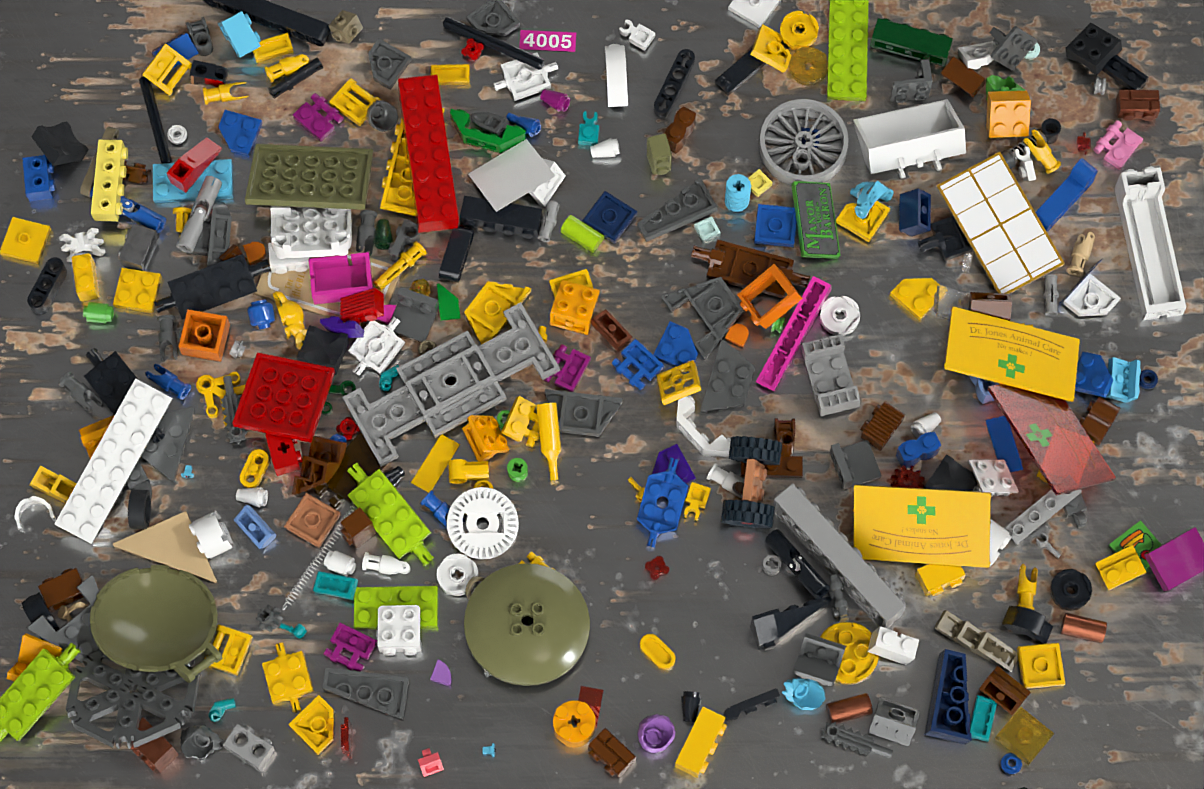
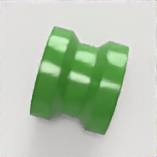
(517, 474)

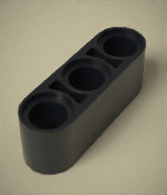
(456, 254)
(47, 276)

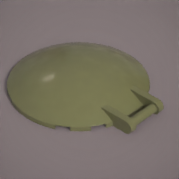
(156, 621)

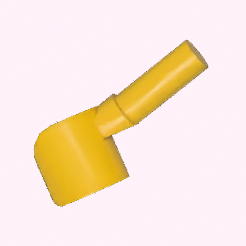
(639, 496)

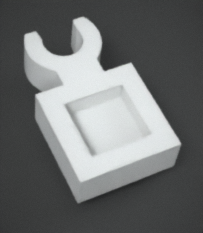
(639, 35)

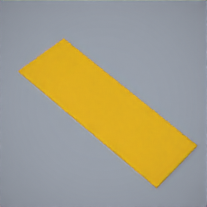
(435, 463)

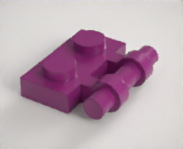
(313, 121)
(572, 370)
(352, 641)

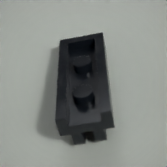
(739, 73)
(1125, 73)

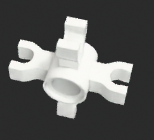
(82, 243)

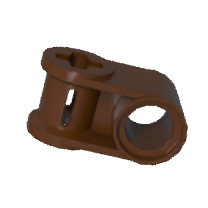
(785, 433)

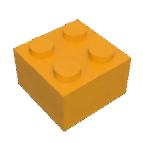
(1008, 114)

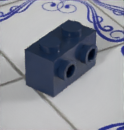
(915, 212)

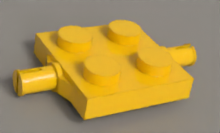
(287, 677)

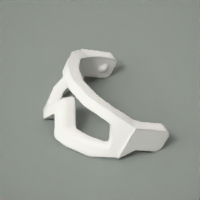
(26, 503)

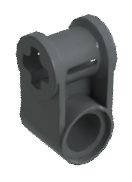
(200, 34)

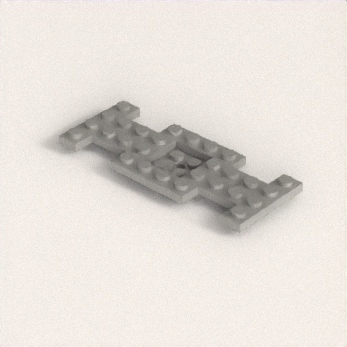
(427, 393)

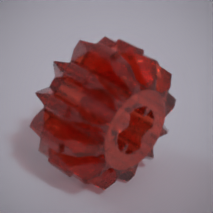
(904, 474)

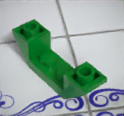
(512, 136)

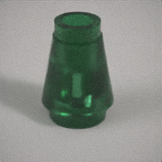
(382, 235)

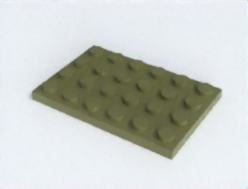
(309, 176)

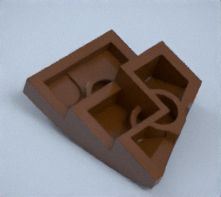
(320, 465)

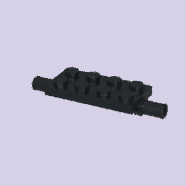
(947, 238)
(212, 285)
(112, 381)

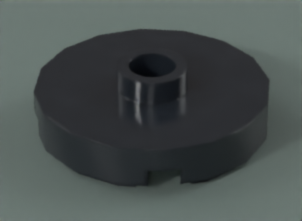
(1070, 579)

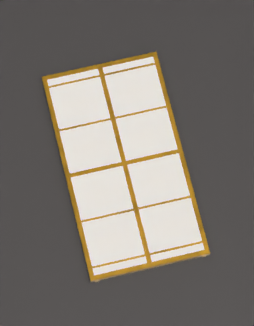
(1000, 224)

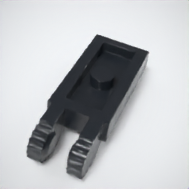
(750, 705)

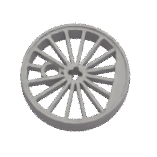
(809, 110)

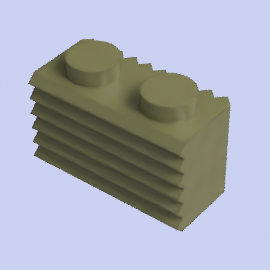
(659, 154)

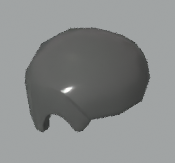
(382, 115)

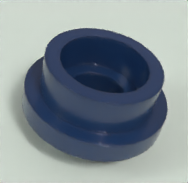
(1151, 375)

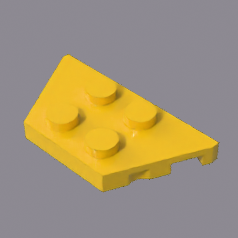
(487, 308)

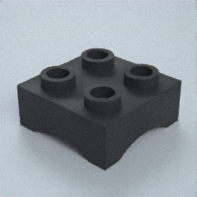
(1093, 48)
(59, 144)
(323, 348)
(951, 476)

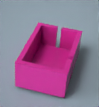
(335, 279)

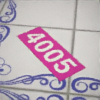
(547, 40)

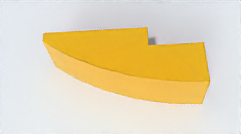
(53, 484)

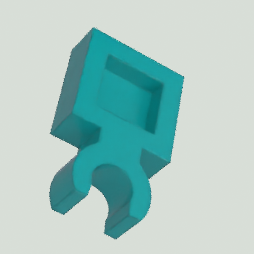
(589, 131)

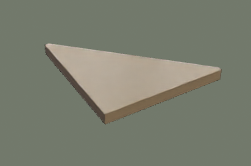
(170, 545)

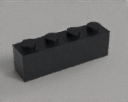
(508, 220)

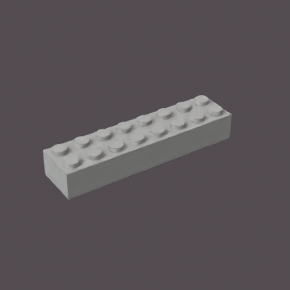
(838, 557)

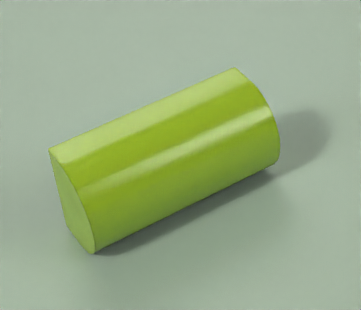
(582, 233)

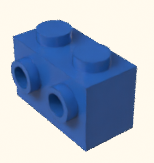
(38, 178)

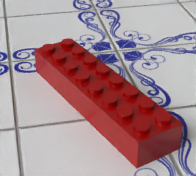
(428, 153)

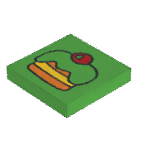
(1140, 538)

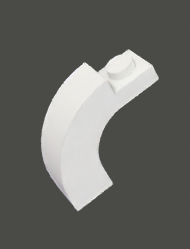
(616, 75)

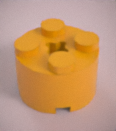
(563, 726)

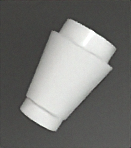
(606, 148)
(925, 424)
(252, 496)

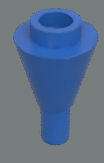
(531, 125)

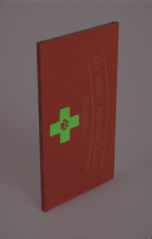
(1053, 439)

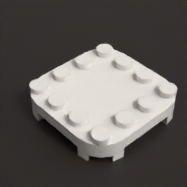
(310, 231)

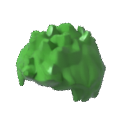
(996, 83)

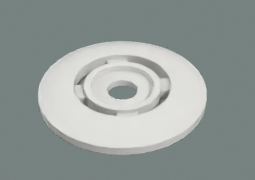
(487, 504)

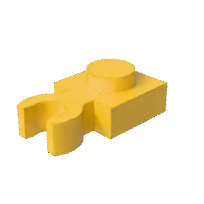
(696, 497)

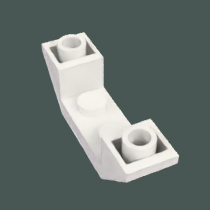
(717, 448)

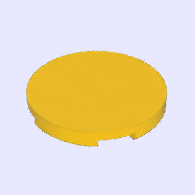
(856, 661)

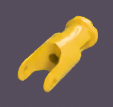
(285, 66)
(221, 93)
(1042, 152)
(1027, 588)

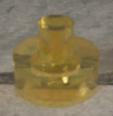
(420, 286)

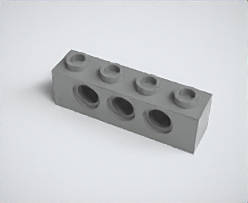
(1038, 514)

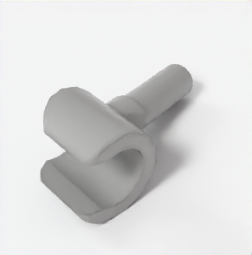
(1047, 545)

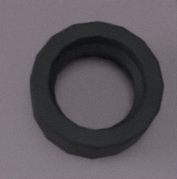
(139, 509)

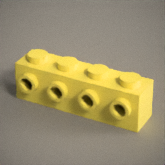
(108, 180)

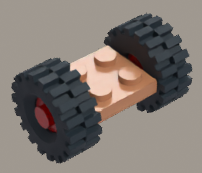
(756, 454)

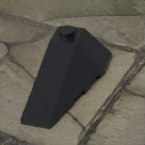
(774, 626)

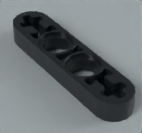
(671, 81)

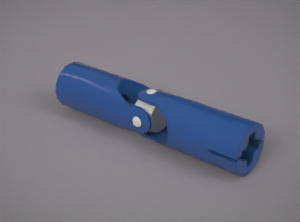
(143, 216)

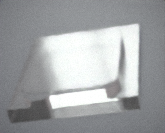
(946, 298)

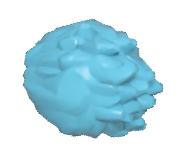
(804, 693)

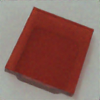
(346, 737)

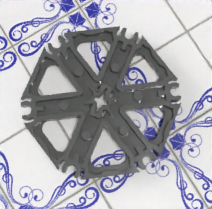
(128, 705)

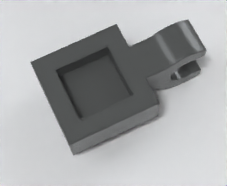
(1076, 508)

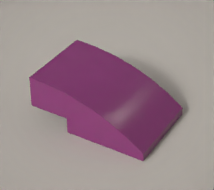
(1177, 559)

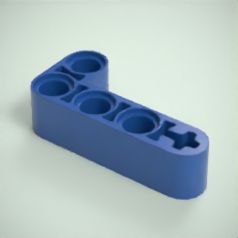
(1067, 194)

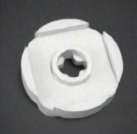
(840, 326)
(447, 569)

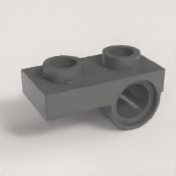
(402, 239)

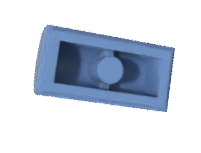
(255, 527)

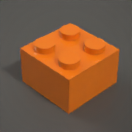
(204, 335)

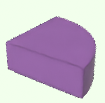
(441, 674)

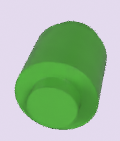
(98, 312)

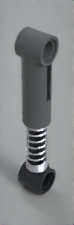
(1049, 138)

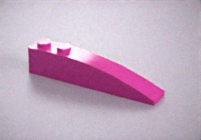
(794, 333)

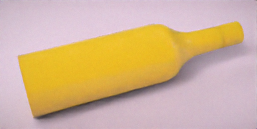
(549, 435)

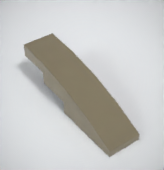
(977, 641)

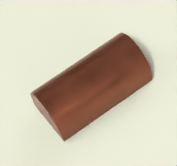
(611, 330)
(1083, 628)
(849, 708)

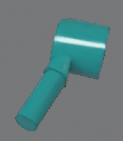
(299, 631)

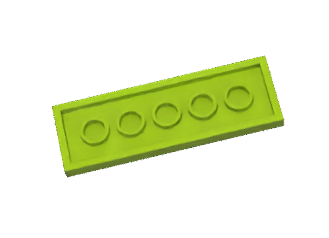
(847, 50)

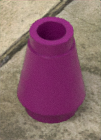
(556, 100)

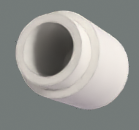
(340, 563)

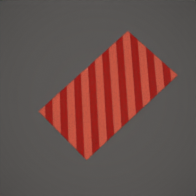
(593, 698)

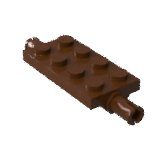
(742, 265)

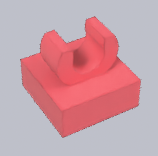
(430, 763)

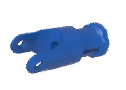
(169, 381)
(438, 507)

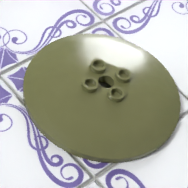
(519, 651)

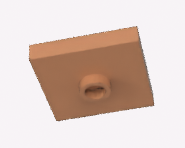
(312, 520)

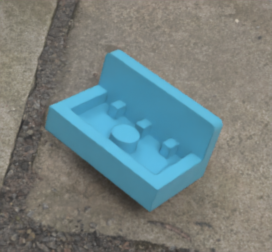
(1126, 379)

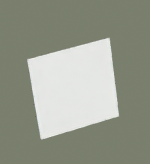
(511, 175)

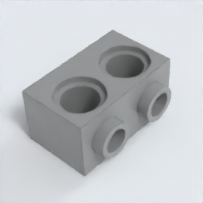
(246, 750)

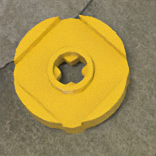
(801, 20)

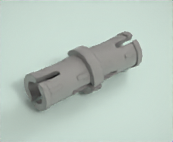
(548, 221)
(1051, 295)

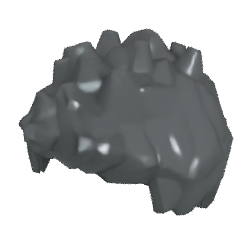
(199, 742)

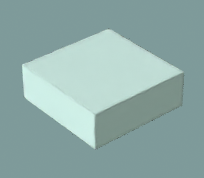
(707, 229)

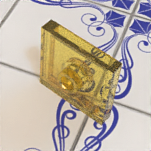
(1024, 735)

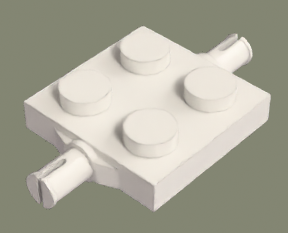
(524, 79)
(377, 346)

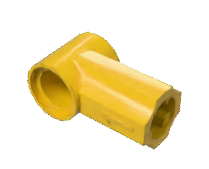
(462, 471)

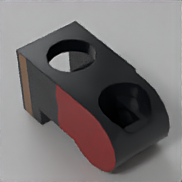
(208, 74)

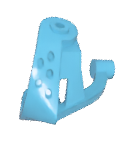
(866, 201)

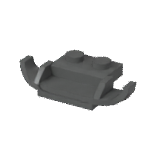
(215, 234)

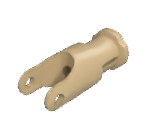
(1080, 254)

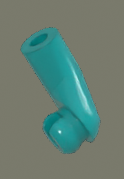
(386, 378)
(219, 707)

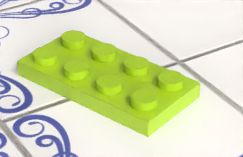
(369, 599)

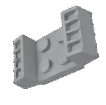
(829, 375)

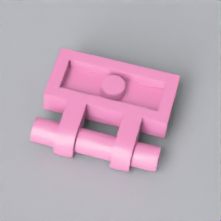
(1123, 148)

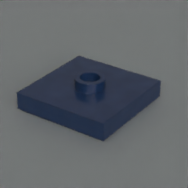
(610, 216)

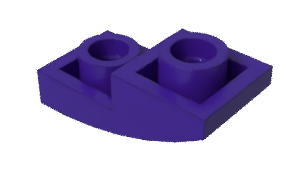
(336, 325)

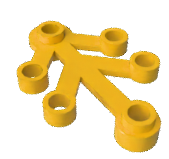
(213, 388)

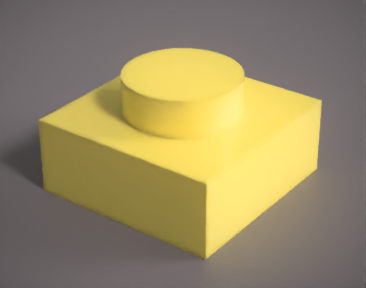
(759, 183)

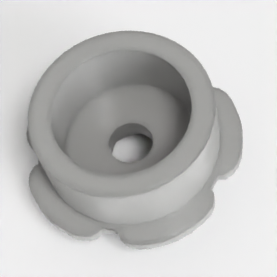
(237, 349)

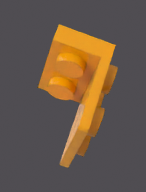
(574, 307)
(29, 649)

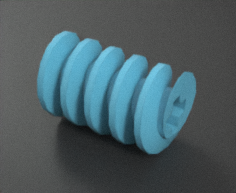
(737, 193)

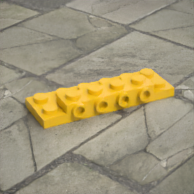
(398, 186)

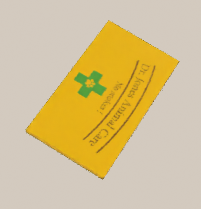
(1012, 354)
(922, 525)

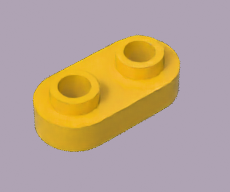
(254, 470)

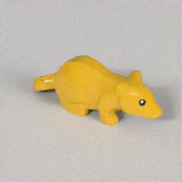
(292, 316)

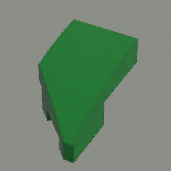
(448, 304)

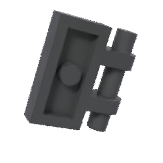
(836, 592)

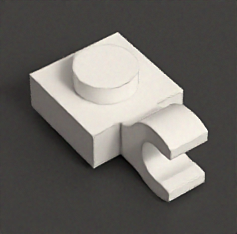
(1026, 167)

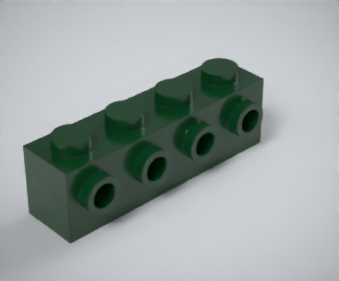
(911, 42)

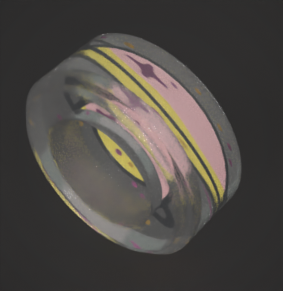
(966, 263)

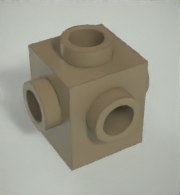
(345, 27)

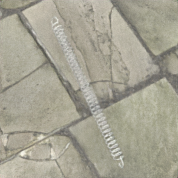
(316, 560)

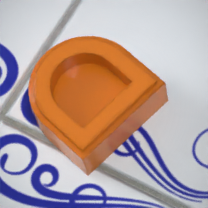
(255, 252)
(737, 335)

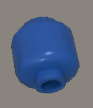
(261, 314)

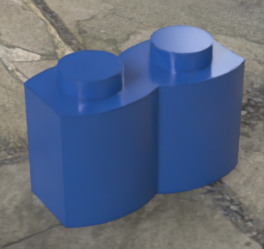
(923, 448)

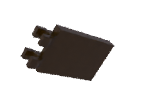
(342, 482)

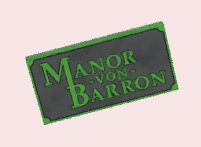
(815, 220)

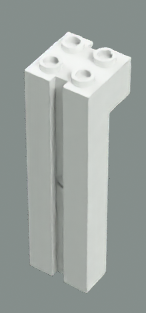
(1149, 242)

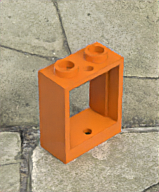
(758, 286)

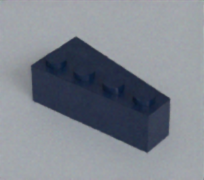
(949, 701)

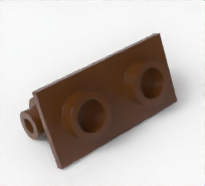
(137, 172)

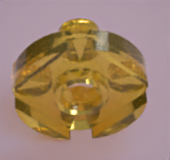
(808, 55)

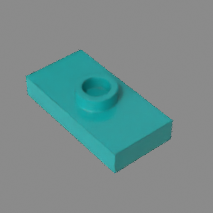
(335, 585)
(982, 718)

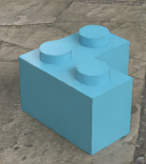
(240, 34)

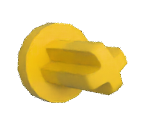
(181, 216)

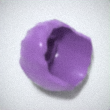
(656, 733)

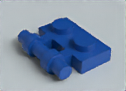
(642, 360)

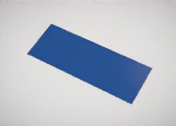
(1004, 442)

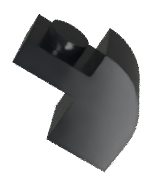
(35, 606)
(1027, 622)

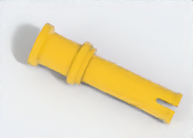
(406, 260)

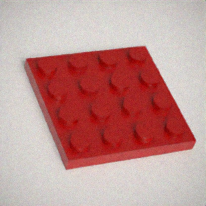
(283, 397)

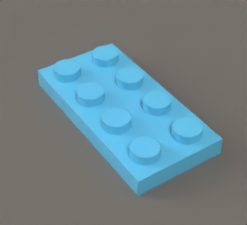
(166, 192)

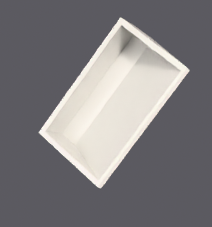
(910, 137)

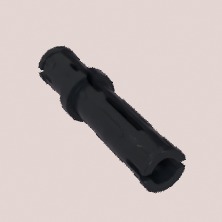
(293, 79)

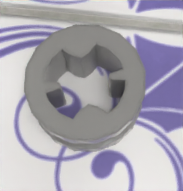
(1099, 86)
(767, 569)

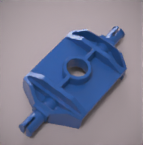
(666, 519)

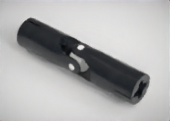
(797, 564)

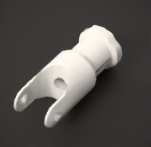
(726, 479)
(385, 564)

